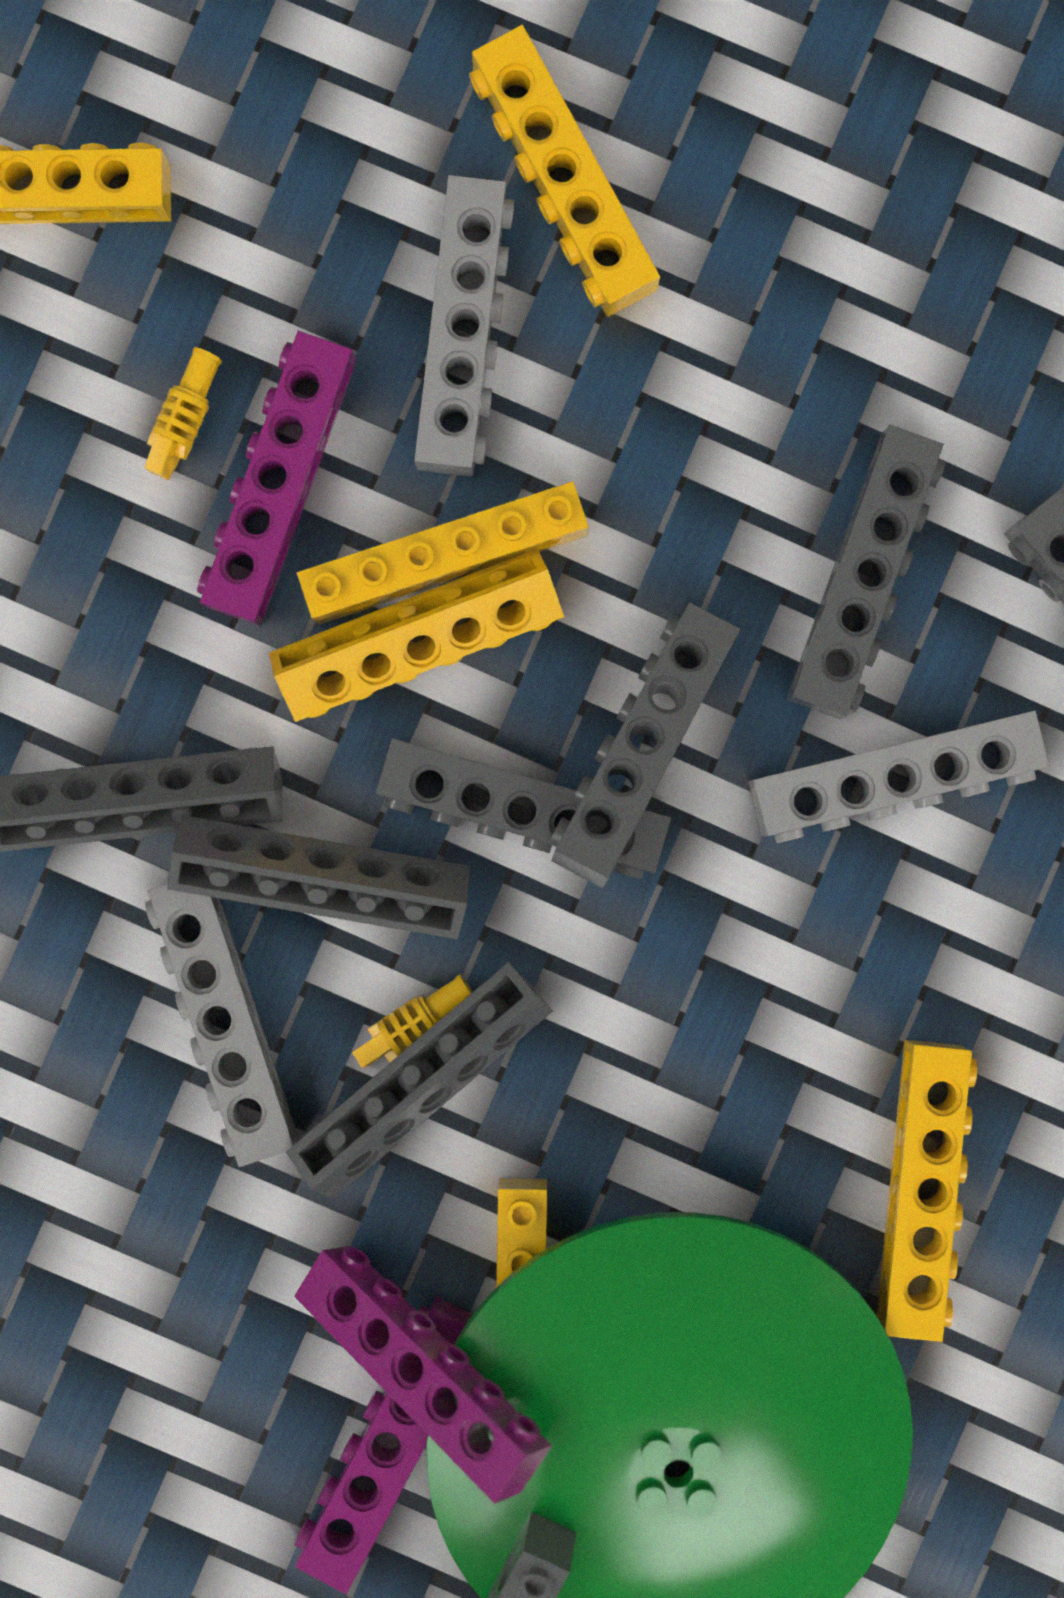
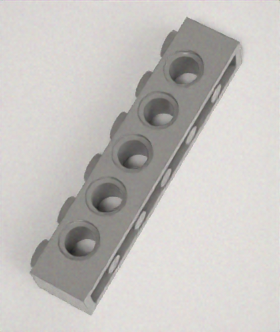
(467, 205)
(1015, 737)
(241, 1138)

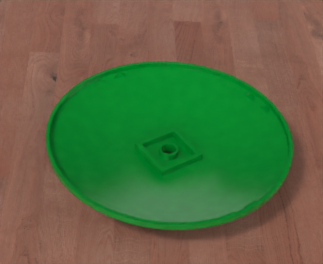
(699, 1350)

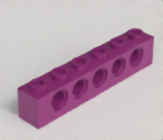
(302, 360)
(426, 1395)
(339, 1556)

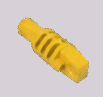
(181, 415)
(409, 1022)

